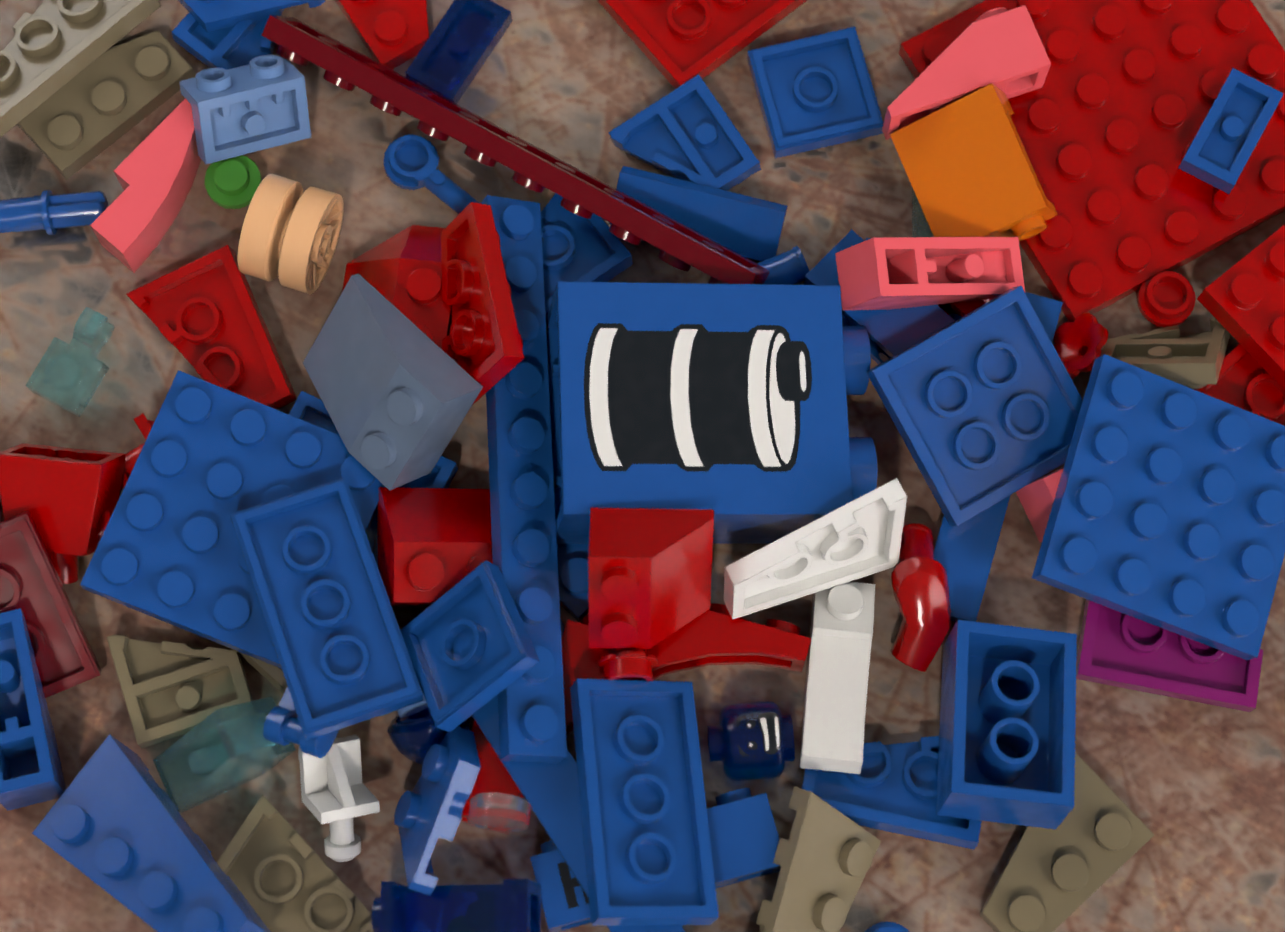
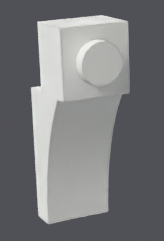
(837, 678)

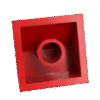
(430, 540)
(647, 573)

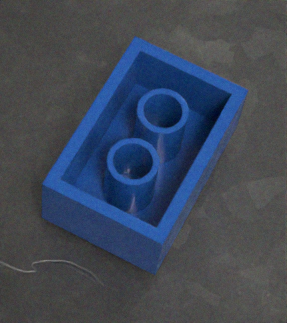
(1007, 725)

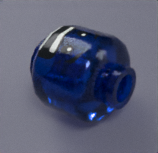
(752, 741)

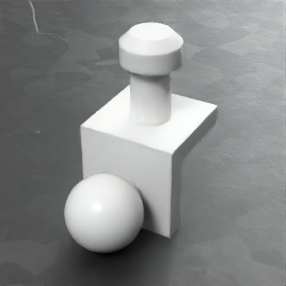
(336, 795)

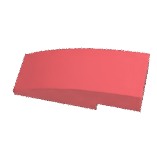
(154, 187)

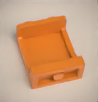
(973, 170)

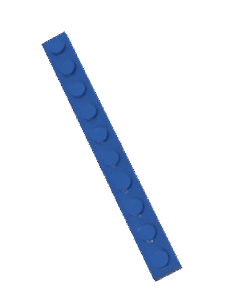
(523, 497)

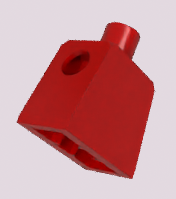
(66, 494)

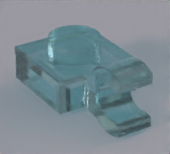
(70, 371)

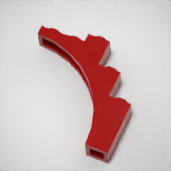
(705, 641)

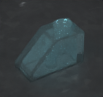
(220, 754)

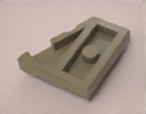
(175, 685)

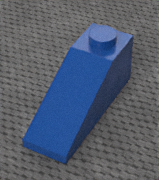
(28, 743)

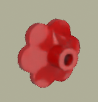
(1080, 343)

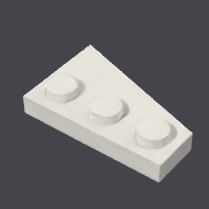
(821, 555)

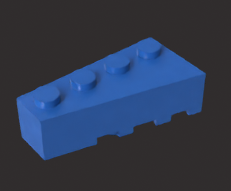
(141, 850)

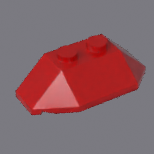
(409, 277)

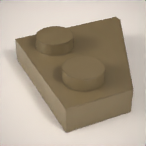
(1185, 360)

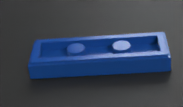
(731, 219)

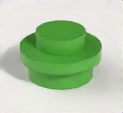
(232, 182)

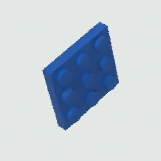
(982, 405)

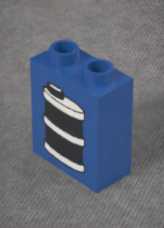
(705, 404)

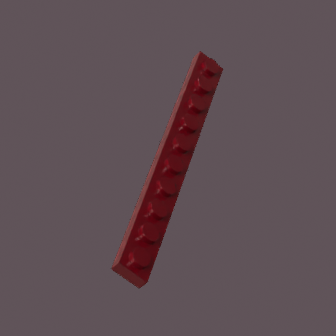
(492, 144)

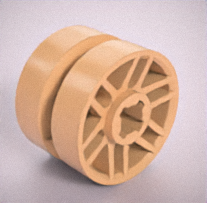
(290, 233)

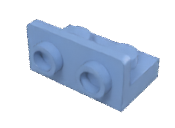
(247, 108)

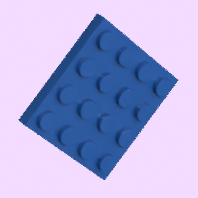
(1170, 509)
(172, 529)

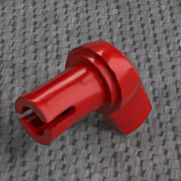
(922, 597)

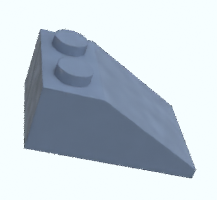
(387, 386)

